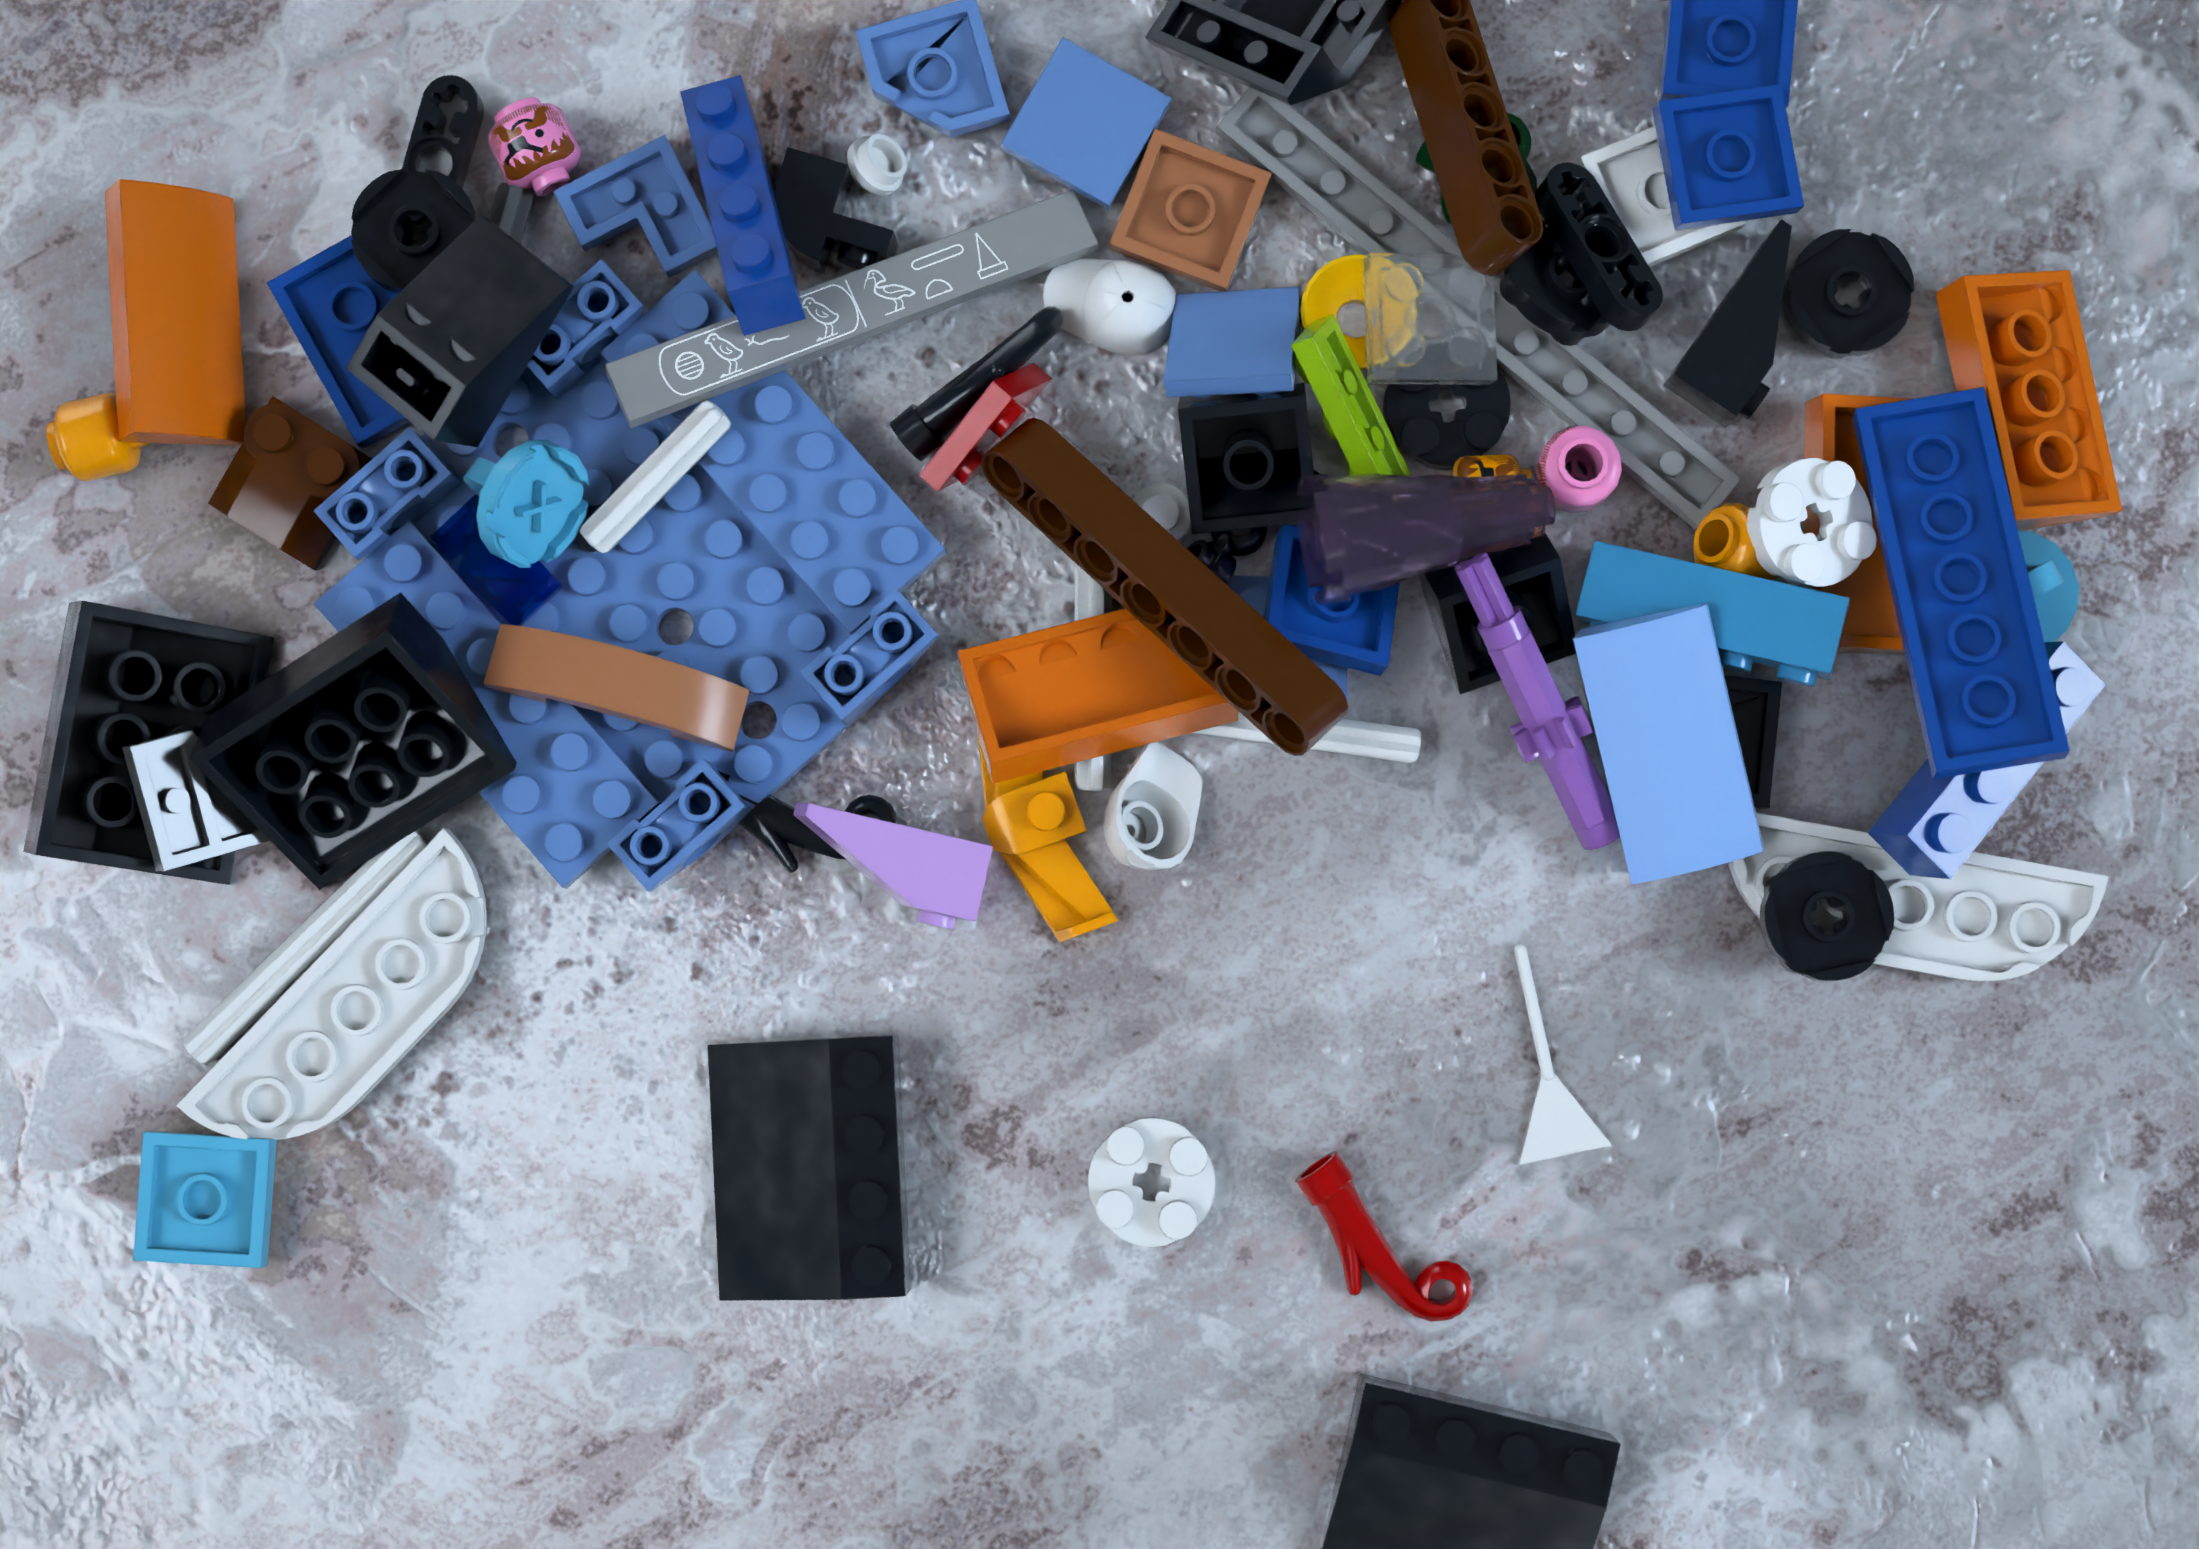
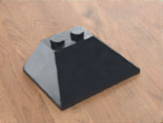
(1275, 45)

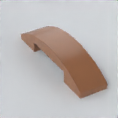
(617, 683)

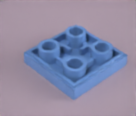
(1086, 123)
(1233, 342)

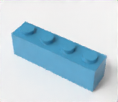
(1749, 614)

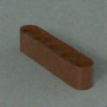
(1467, 132)

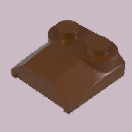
(283, 476)

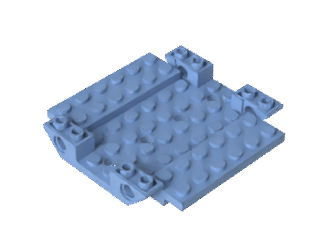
(768, 543)

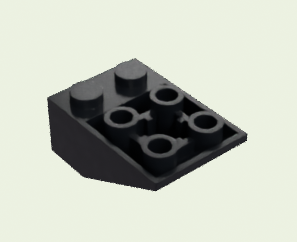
(461, 334)

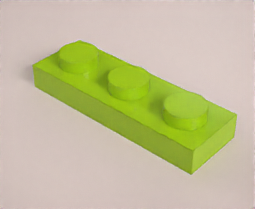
(1346, 400)

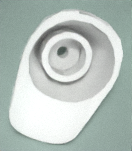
(1094, 308)
(1154, 810)

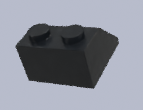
(1245, 458)
(1532, 582)

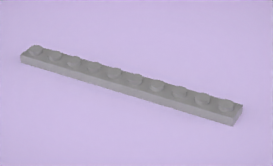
(1556, 374)

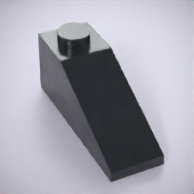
(1738, 342)

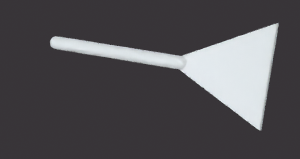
(1557, 1120)

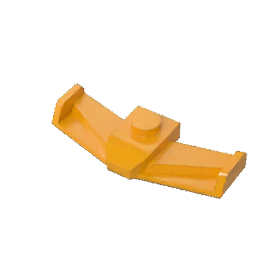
(1029, 827)

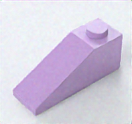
(912, 865)

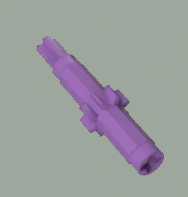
(1548, 724)

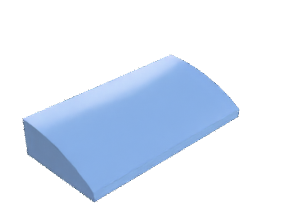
(1668, 742)

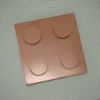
(1190, 211)

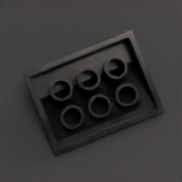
(119, 684)
(354, 743)
(809, 1169)
(1464, 1475)

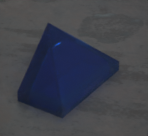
(508, 588)

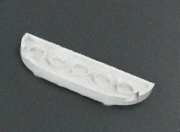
(1980, 925)
(354, 1005)

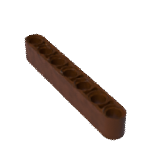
(1165, 586)

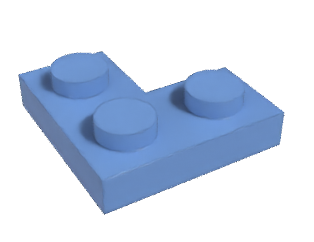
(644, 190)

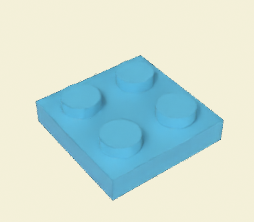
(204, 1199)

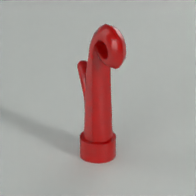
(1361, 1242)

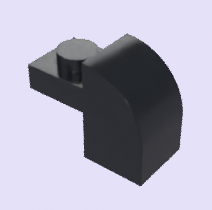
(811, 208)

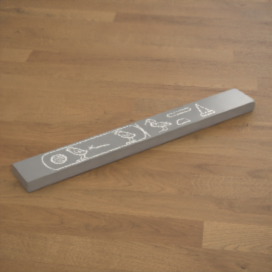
(854, 308)

